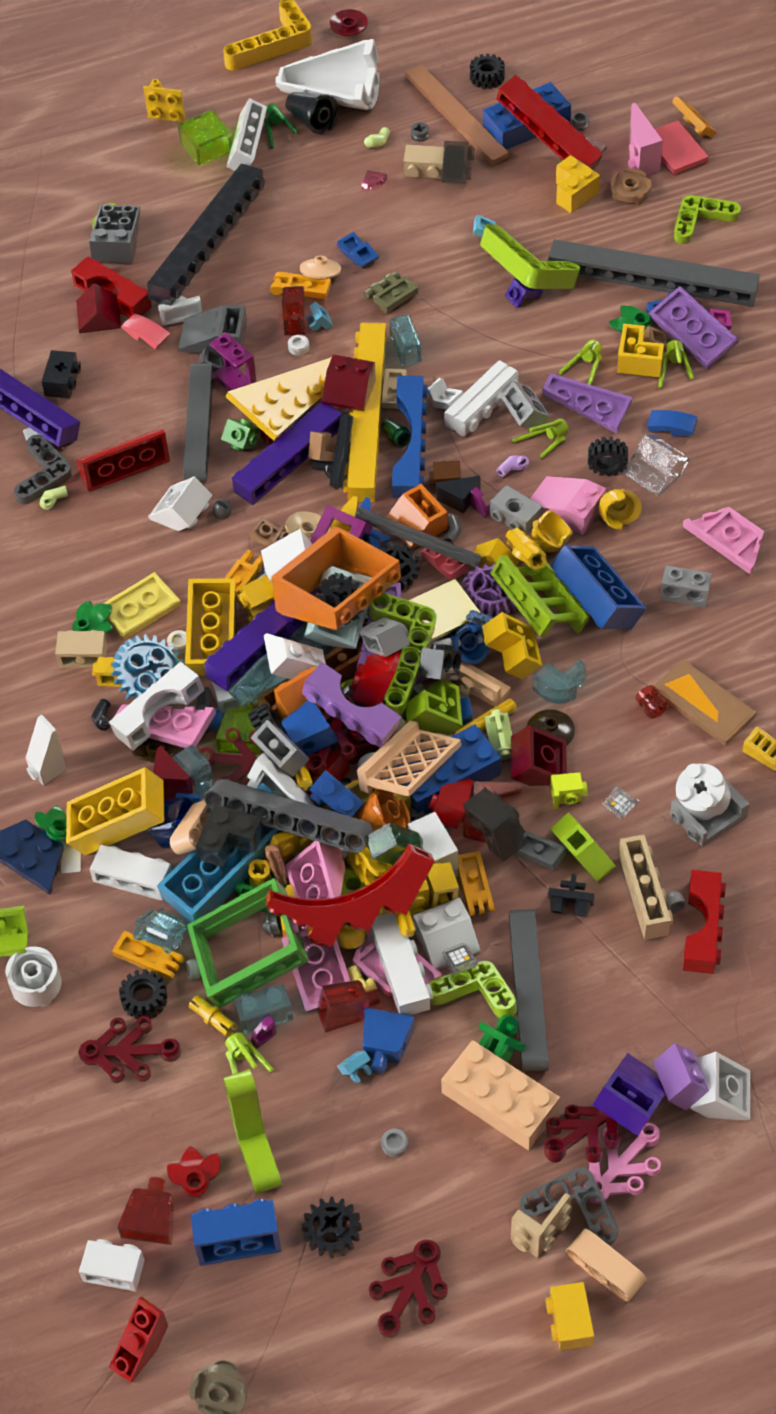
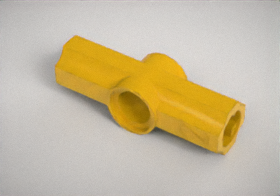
(526, 548)

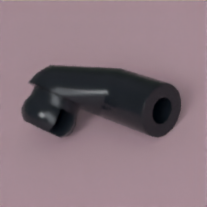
(325, 466)

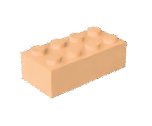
(500, 1094)

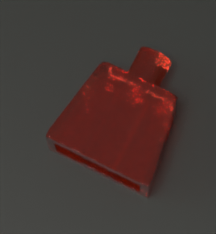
(294, 303)
(344, 1004)
(148, 1214)

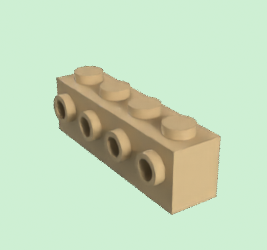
(644, 887)

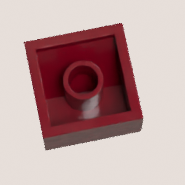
(348, 382)
(537, 756)

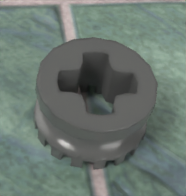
(423, 134)

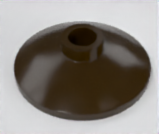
(562, 723)
(148, 749)

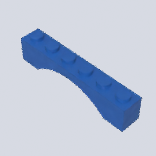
(407, 470)

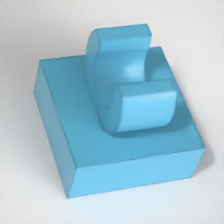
(318, 317)
(353, 1064)

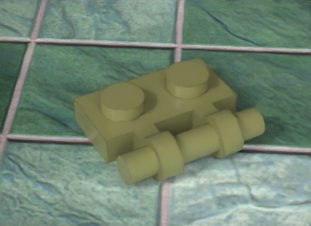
(395, 291)

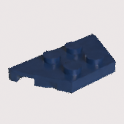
(31, 854)

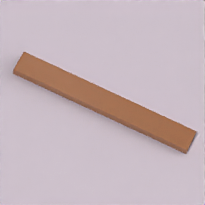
(457, 115)

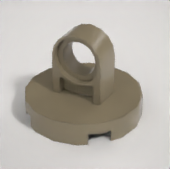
(219, 1389)

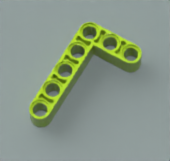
(526, 266)
(417, 631)
(250, 1131)

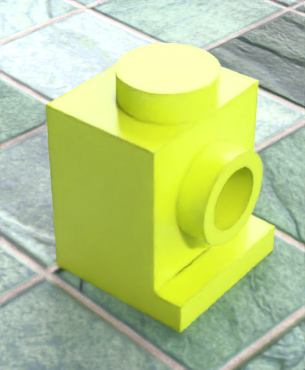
(567, 789)

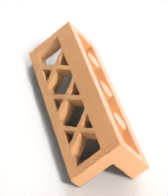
(482, 684)

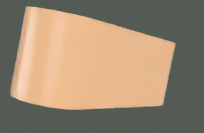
(190, 828)
(606, 1265)

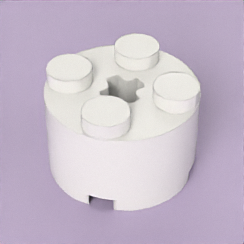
(692, 794)
(33, 977)

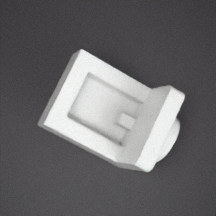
(442, 396)

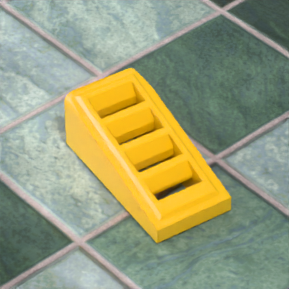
(756, 752)

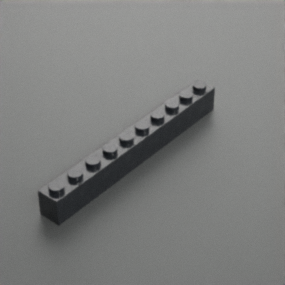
(205, 235)

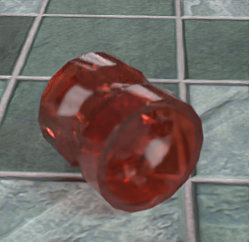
(651, 701)

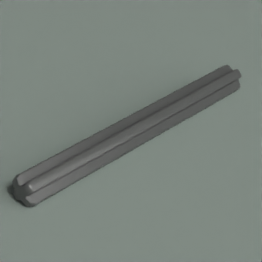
(419, 537)

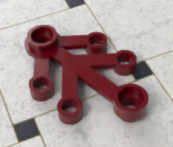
(246, 761)
(317, 762)
(125, 1050)
(556, 1148)
(410, 1283)

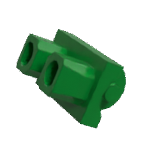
(500, 1039)

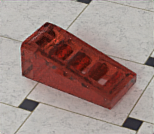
(504, 789)

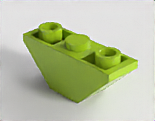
(583, 847)

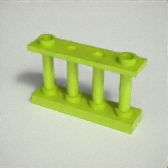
(531, 605)

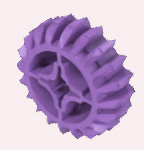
(490, 595)

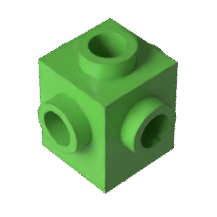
(240, 434)

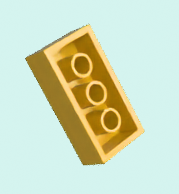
(209, 619)
(115, 811)

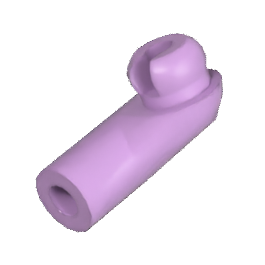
(511, 464)

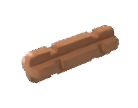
(277, 864)

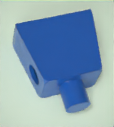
(309, 729)
(386, 1037)

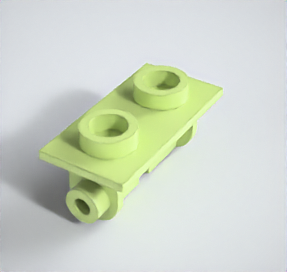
(499, 733)

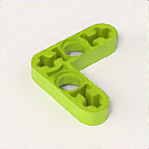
(695, 211)
(480, 982)

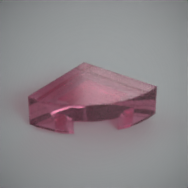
(373, 179)

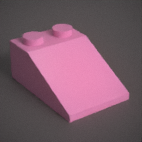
(644, 143)
(571, 499)
(317, 872)
(323, 968)

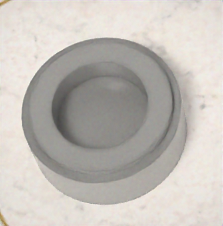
(394, 1142)

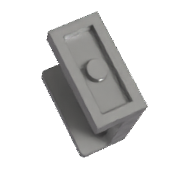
(707, 830)

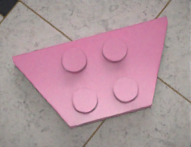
(729, 535)
(370, 965)

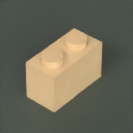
(423, 161)
(80, 648)

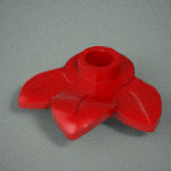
(194, 1168)

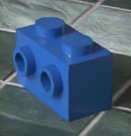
(334, 795)

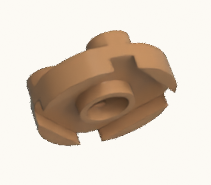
(621, 190)

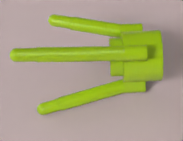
(589, 353)
(675, 354)
(554, 430)
(240, 1049)

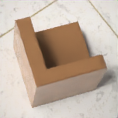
(320, 446)

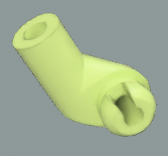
(377, 140)
(50, 497)

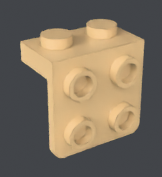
(536, 1238)

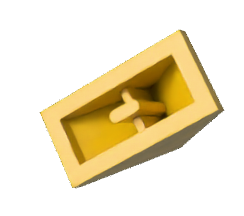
(492, 551)

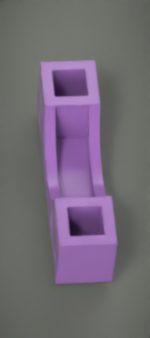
(373, 723)

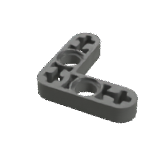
(50, 469)
(581, 1194)

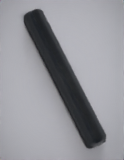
(341, 451)

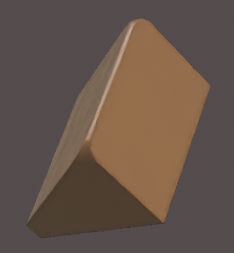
(655, 336)

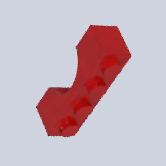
(130, 298)
(701, 948)

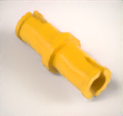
(213, 1016)

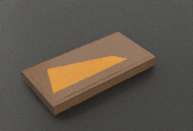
(704, 702)

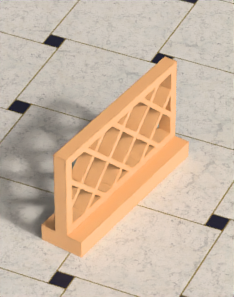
(397, 752)

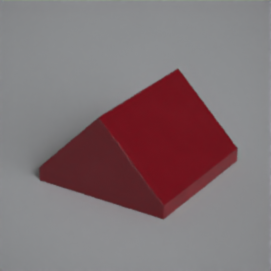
(97, 310)
(173, 776)

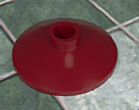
(348, 22)

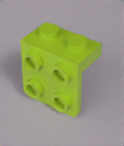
(13, 931)

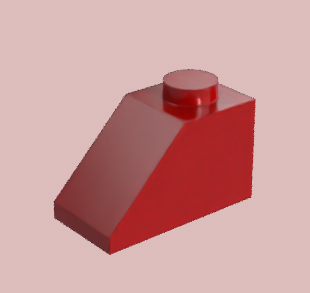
(449, 802)

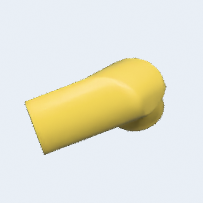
(355, 974)

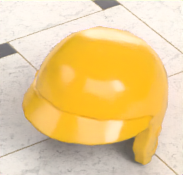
(619, 508)
(551, 532)

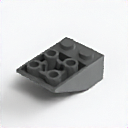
(115, 233)
(210, 324)

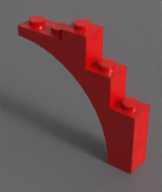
(360, 908)

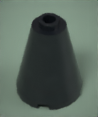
(314, 110)

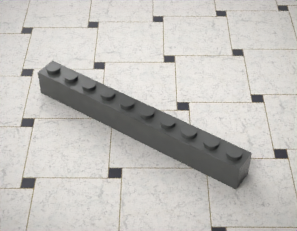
(658, 273)

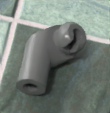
(454, 528)

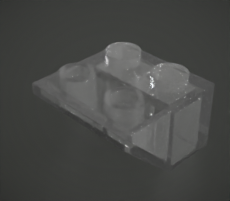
(655, 464)

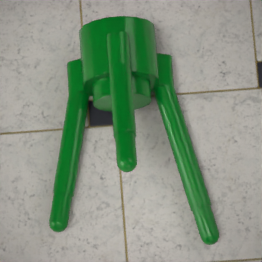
(275, 116)

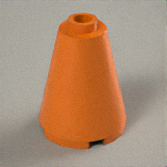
(382, 809)

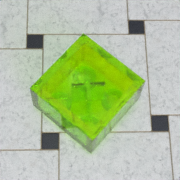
(205, 137)

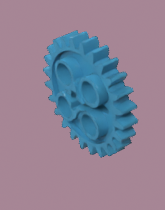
(141, 653)

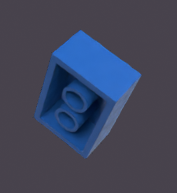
(235, 1232)

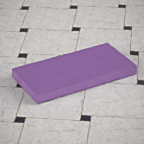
(694, 327)

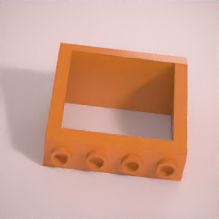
(303, 574)

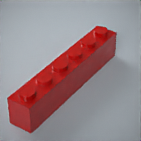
(546, 122)

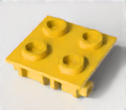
(164, 102)

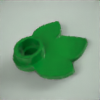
(632, 316)
(93, 617)
(53, 822)

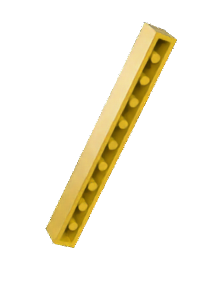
(366, 425)

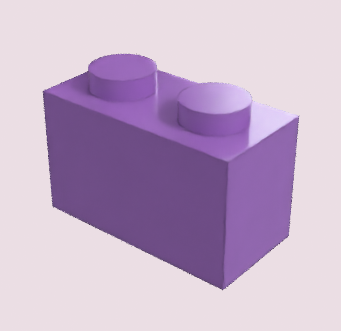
(681, 1076)

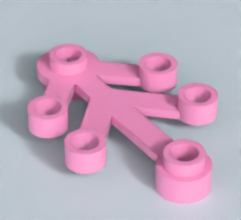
(621, 1166)

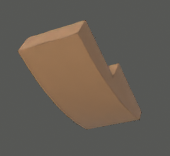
(267, 533)

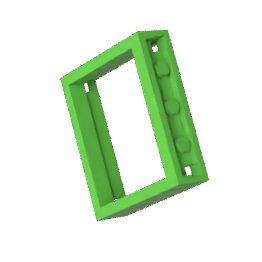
(257, 974)

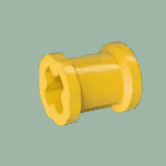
(262, 872)

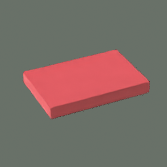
(679, 148)

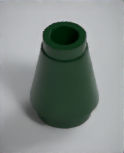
(396, 432)

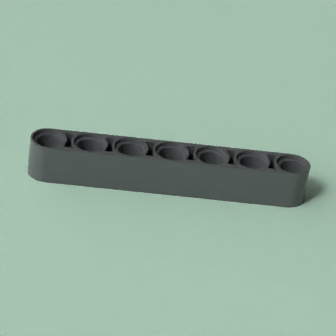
(198, 421)
(291, 815)
(528, 990)

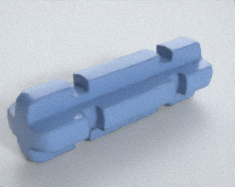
(478, 618)

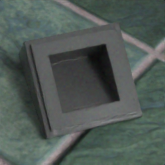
(211, 356)

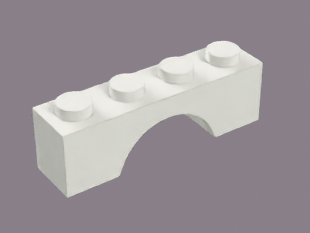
(175, 687)

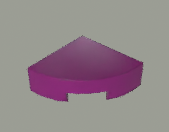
(478, 503)
(263, 1032)

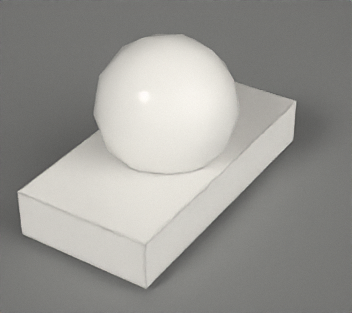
(179, 310)

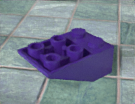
(631, 1094)

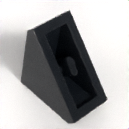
(457, 492)

